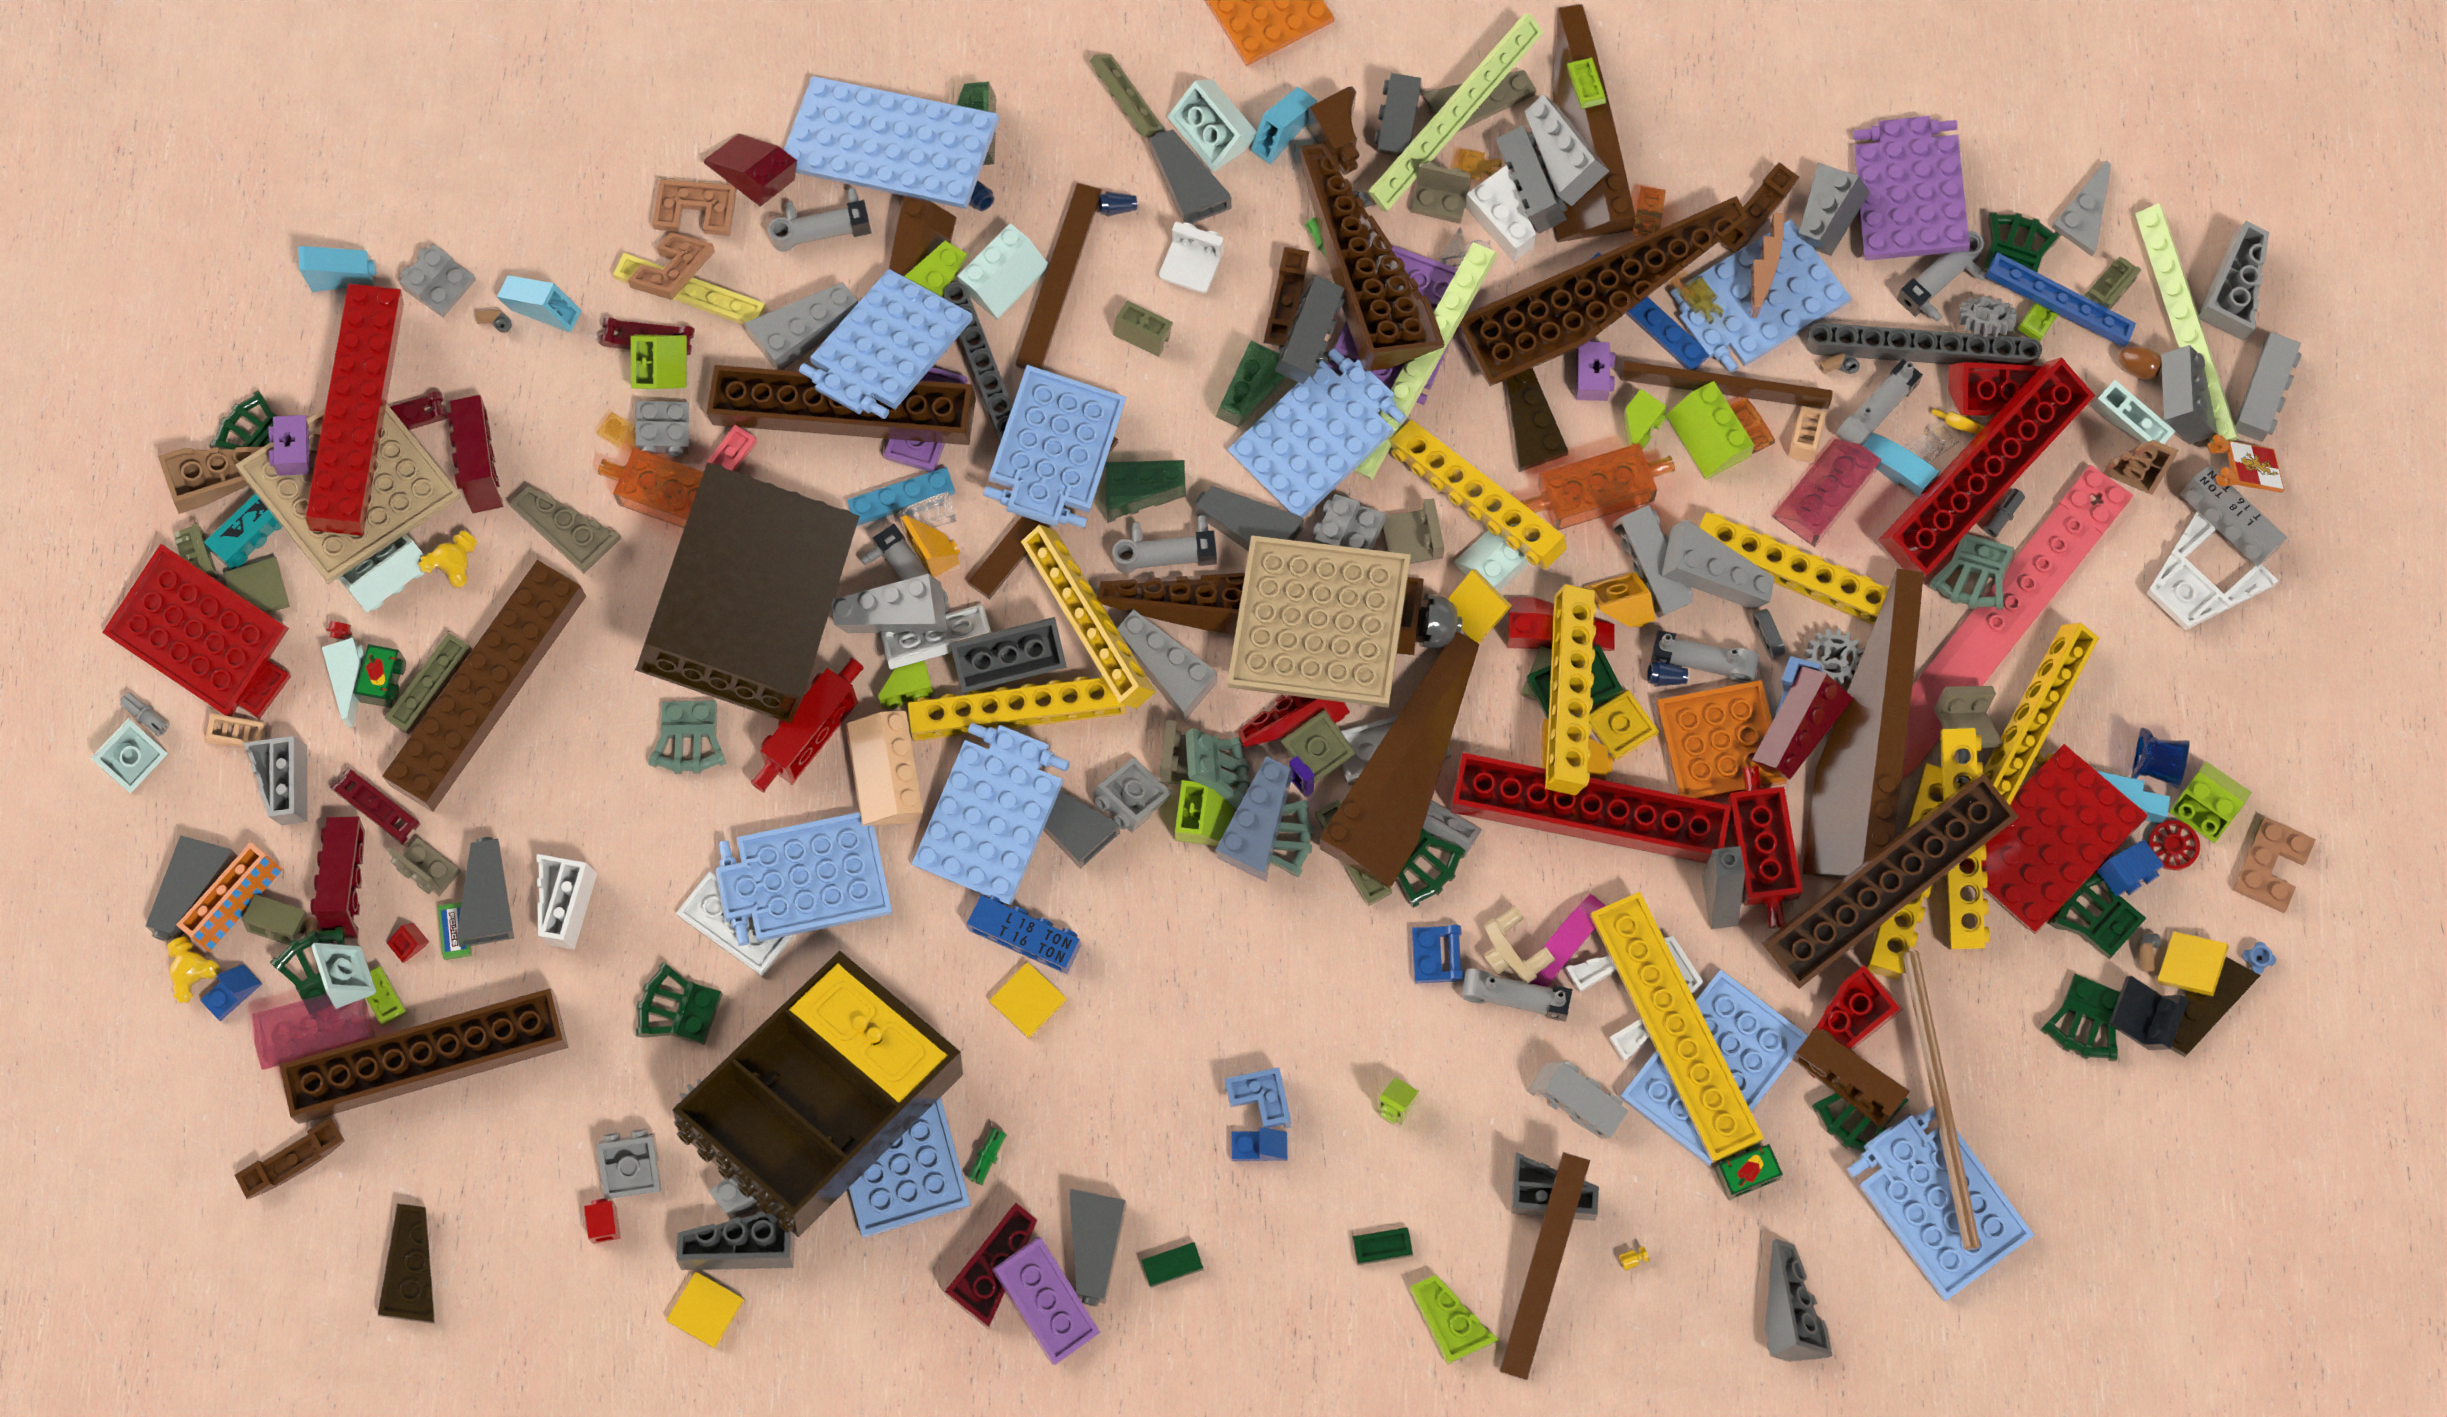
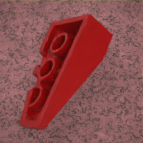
(1985, 387)
(1532, 625)
(1286, 717)
(1858, 1009)

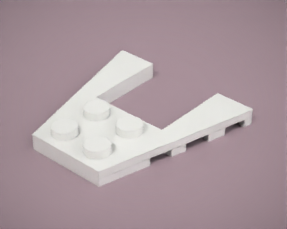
(2188, 594)
(1594, 970)

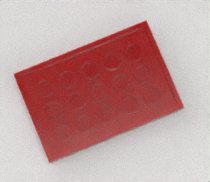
(195, 630)
(2062, 836)

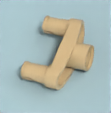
(1503, 954)

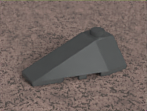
(1791, 1319)

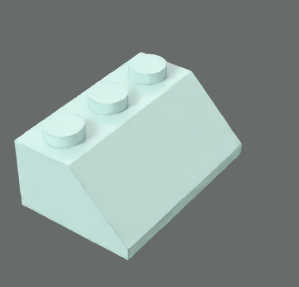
(1212, 124)
(1003, 271)
(1493, 560)
(383, 573)

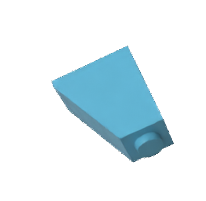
(1282, 124)
(335, 267)
(539, 301)

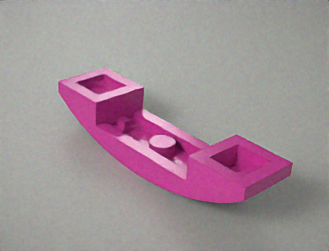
(1569, 939)

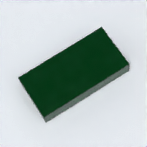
(1382, 1246)
(1172, 1264)

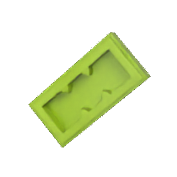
(1586, 83)
(2037, 322)
(385, 1001)

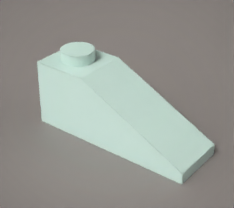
(2131, 415)
(344, 666)

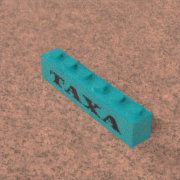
(242, 533)

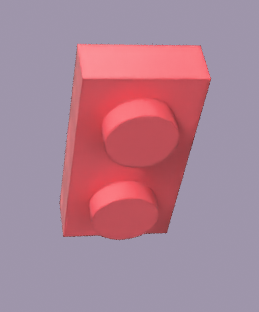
(733, 449)

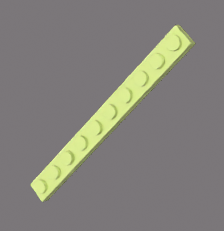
(1456, 111)
(2182, 307)
(1418, 370)

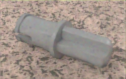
(144, 714)

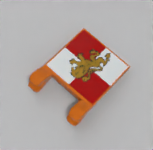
(2249, 465)

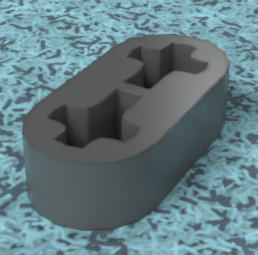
(1768, 633)

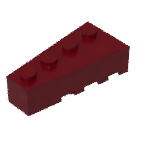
(474, 453)
(1801, 722)
(339, 875)
(976, 1286)

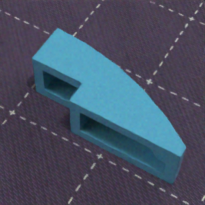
(1901, 464)
(2152, 804)

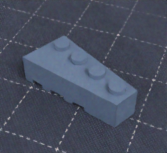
(1255, 825)

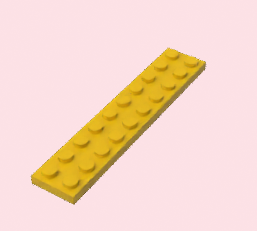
(1676, 1027)

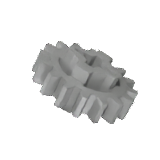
(1987, 316)
(1833, 646)

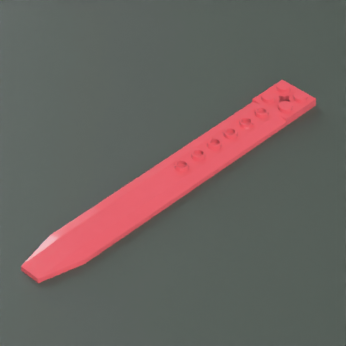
(2027, 589)

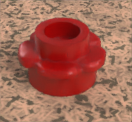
(339, 630)

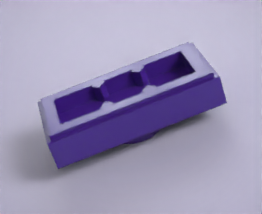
(1302, 776)

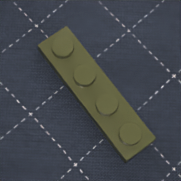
(1126, 94)
(428, 683)
(1370, 889)

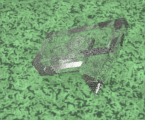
(1457, 249)
(1933, 441)

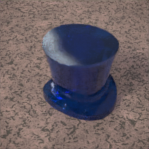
(2160, 758)

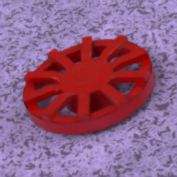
(2175, 844)

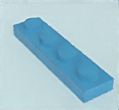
(900, 495)

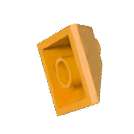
(931, 546)
(1624, 599)

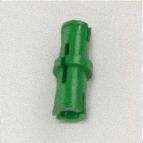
(986, 1156)

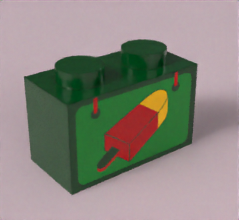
(380, 676)
(1748, 1171)

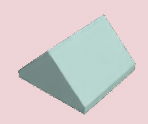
(129, 755)
(343, 973)

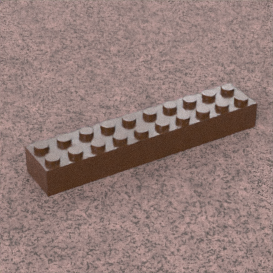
(790, 403)
(484, 686)
(1890, 880)
(423, 1056)

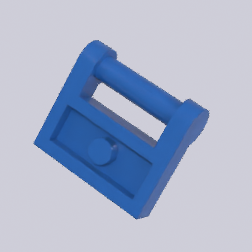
(1428, 954)

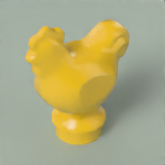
(451, 559)
(188, 968)

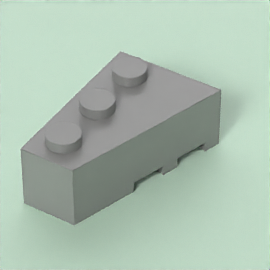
(282, 777)
(1579, 1098)

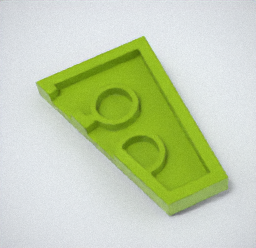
(938, 268)
(1450, 1323)

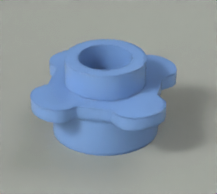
(2262, 950)

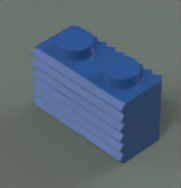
(2130, 868)

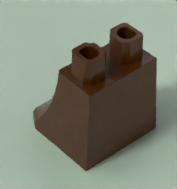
(1332, 124)

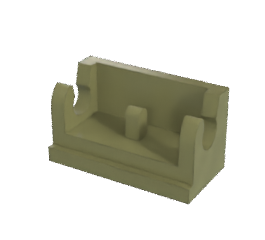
(2113, 283)
(1142, 328)
(192, 548)
(274, 920)

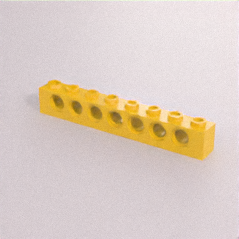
(1511, 511)
(1813, 566)
(1088, 617)
(2039, 708)
(1029, 715)
(1560, 748)
(1959, 936)
(1881, 959)

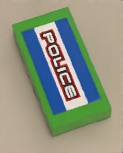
(448, 922)

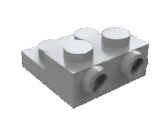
(436, 280)
(662, 427)
(1349, 524)
(1131, 795)
(629, 1164)

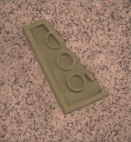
(1510, 91)
(572, 534)

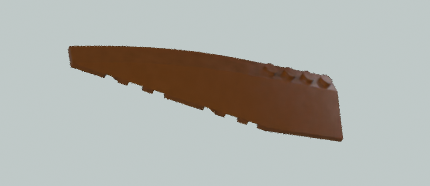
(1582, 303)
(1215, 603)
(1865, 752)

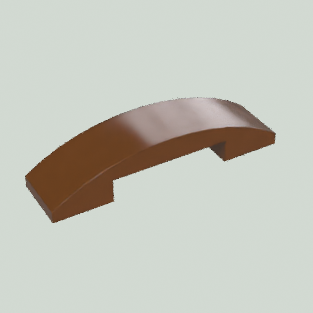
(1762, 206)
(1287, 295)
(290, 1161)

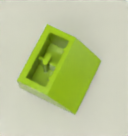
(658, 361)
(2210, 802)
(1201, 815)

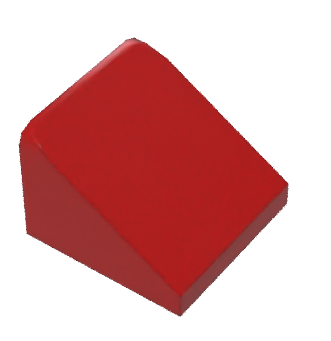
(407, 941)

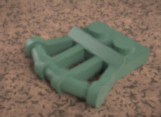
(1979, 557)
(683, 721)
(1205, 762)
(1302, 847)

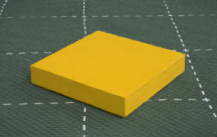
(1478, 605)
(1622, 725)
(2193, 963)
(1028, 1000)
(705, 1310)

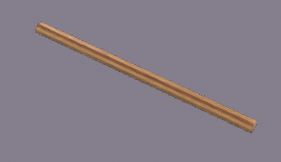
(1941, 1100)

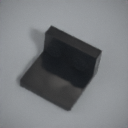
(2147, 1015)

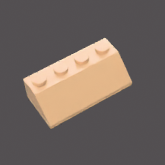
(884, 769)

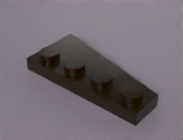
(1533, 423)
(2205, 1010)
(407, 1275)

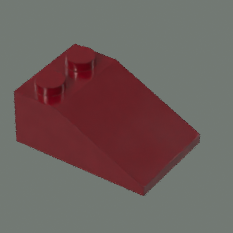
(753, 167)

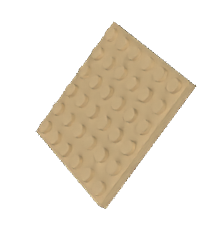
(403, 495)
(1319, 621)

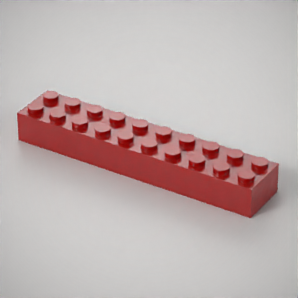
(355, 410)
(1987, 467)
(1598, 813)

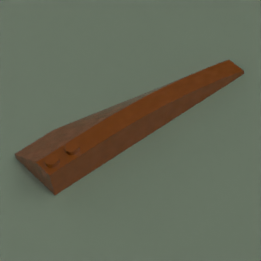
(1608, 204)
(1380, 299)

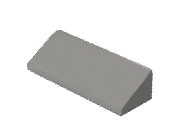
(1450, 827)

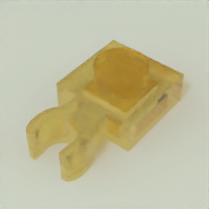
(1474, 164)
(1701, 297)
(617, 431)

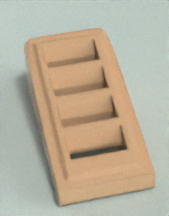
(1805, 449)
(236, 722)

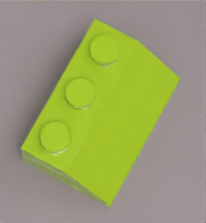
(1710, 431)

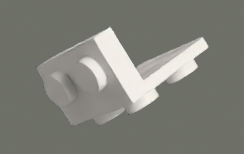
(1192, 257)

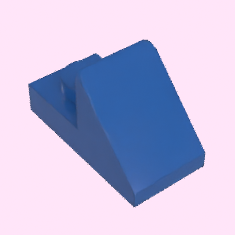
(231, 991)
(1259, 1145)

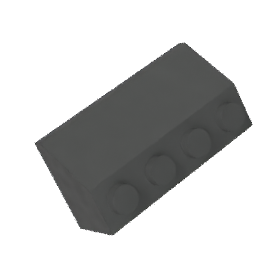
(1008, 654)

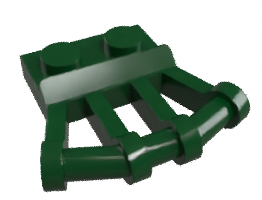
(2021, 255)
(259, 438)
(1447, 872)
(2108, 930)
(313, 985)
(2091, 1002)
(694, 1012)
(1834, 1126)

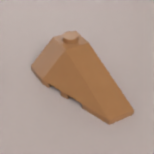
(2142, 466)
(203, 475)

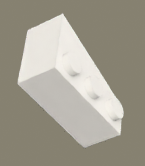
(1502, 214)
(563, 899)

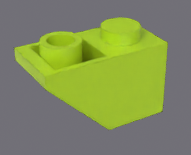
(1642, 417)
(906, 685)
(1397, 1101)

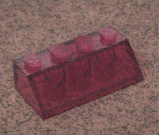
(1827, 490)
(308, 1029)

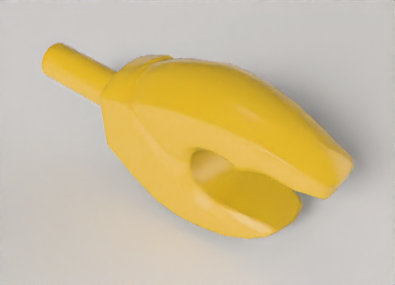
(1959, 421)

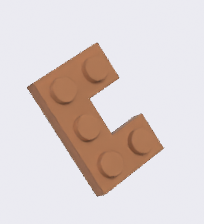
(676, 195)
(687, 258)
(2255, 875)

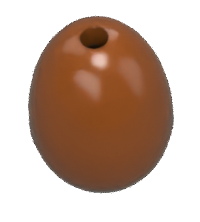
(2141, 362)

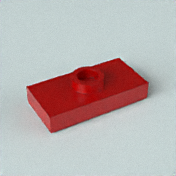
(264, 690)

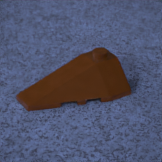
(919, 232)

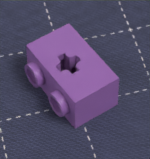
(1590, 384)
(292, 431)

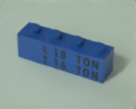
(1024, 934)

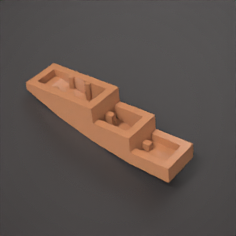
(1764, 269)

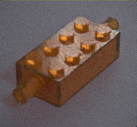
(654, 486)
(1598, 486)

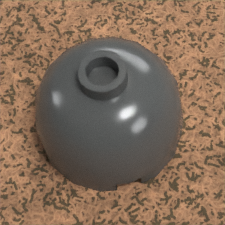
(1438, 622)

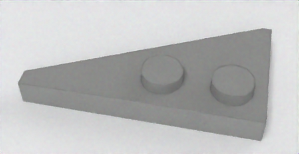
(2083, 216)

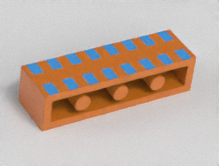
(229, 897)

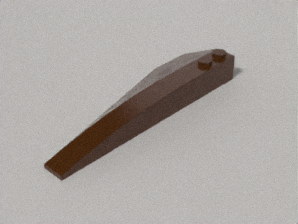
(1391, 797)

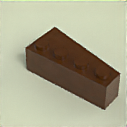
(1851, 1076)

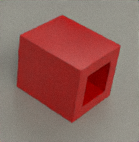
(602, 1221)

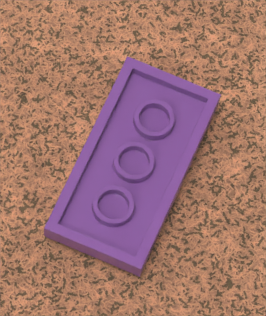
(918, 453)
(1046, 1300)

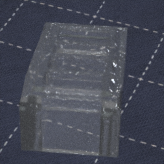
(932, 502)

